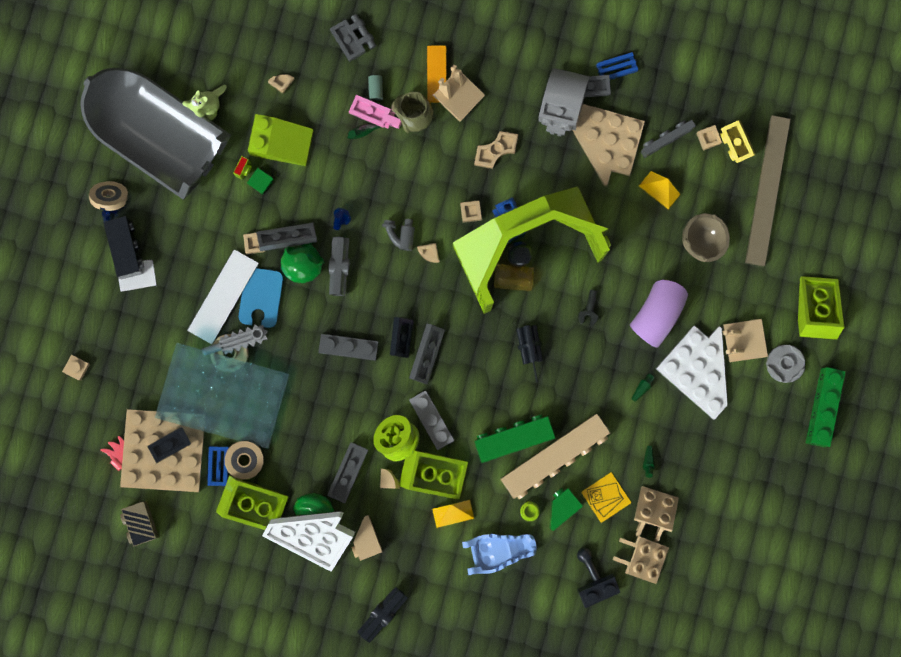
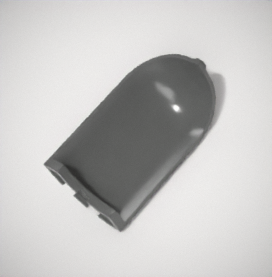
(151, 128)

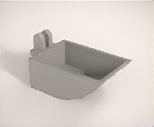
(563, 101)

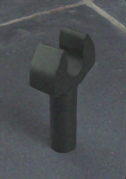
(589, 309)

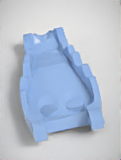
(496, 552)

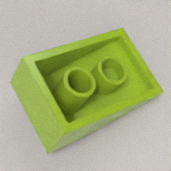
(280, 140)
(820, 308)
(433, 474)
(250, 503)

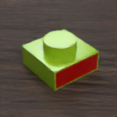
(243, 168)

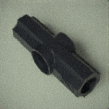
(382, 614)

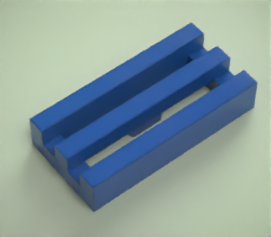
(632, 62)
(218, 468)

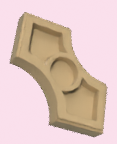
(489, 154)

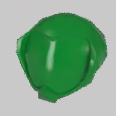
(301, 263)
(312, 504)

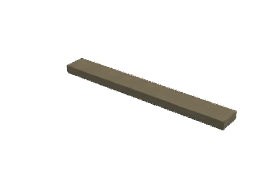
(767, 191)

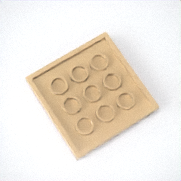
(174, 473)

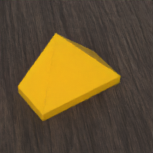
(660, 189)
(453, 513)

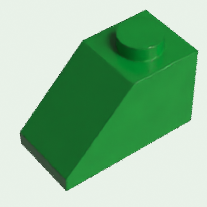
(562, 507)

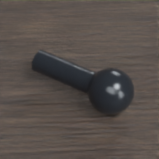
(585, 555)

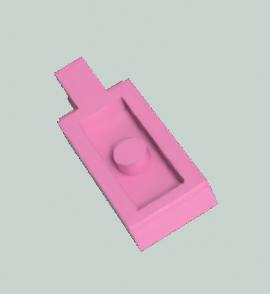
(374, 113)

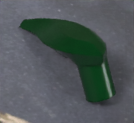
(362, 131)

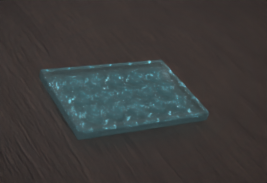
(221, 395)

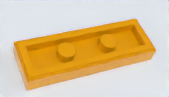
(435, 70)

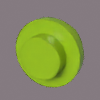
(529, 511)

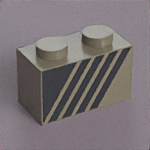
(139, 523)

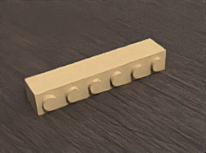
(554, 456)

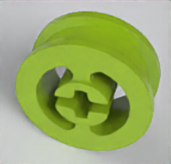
(403, 441)

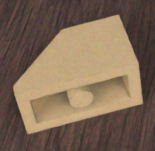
(366, 541)

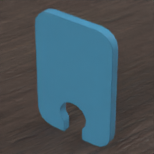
(261, 293)

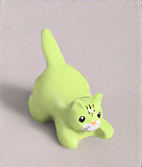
(205, 103)

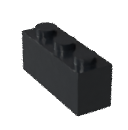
(124, 247)

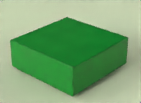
(260, 181)

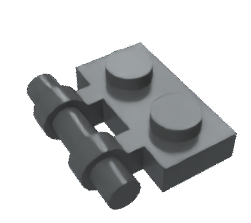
(347, 39)

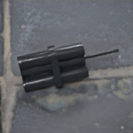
(530, 345)

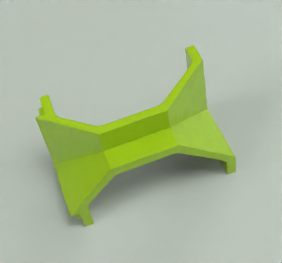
(483, 247)

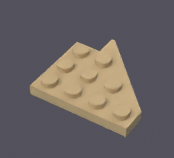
(608, 140)

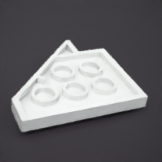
(699, 370)
(312, 537)

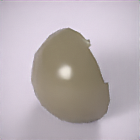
(706, 237)

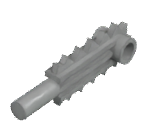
(228, 344)

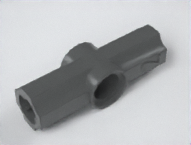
(339, 266)

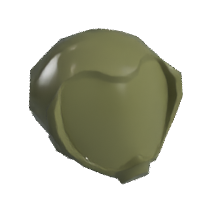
(408, 110)

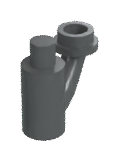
(405, 241)

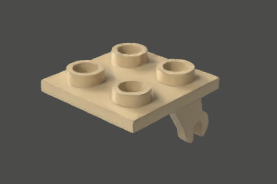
(458, 94)
(745, 340)
(655, 509)
(646, 559)

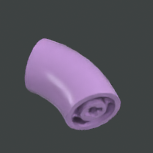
(659, 312)

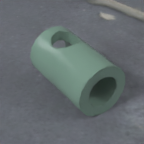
(375, 88)

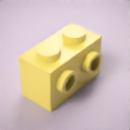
(738, 142)

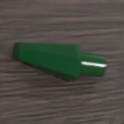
(643, 387)
(648, 464)

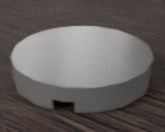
(785, 363)

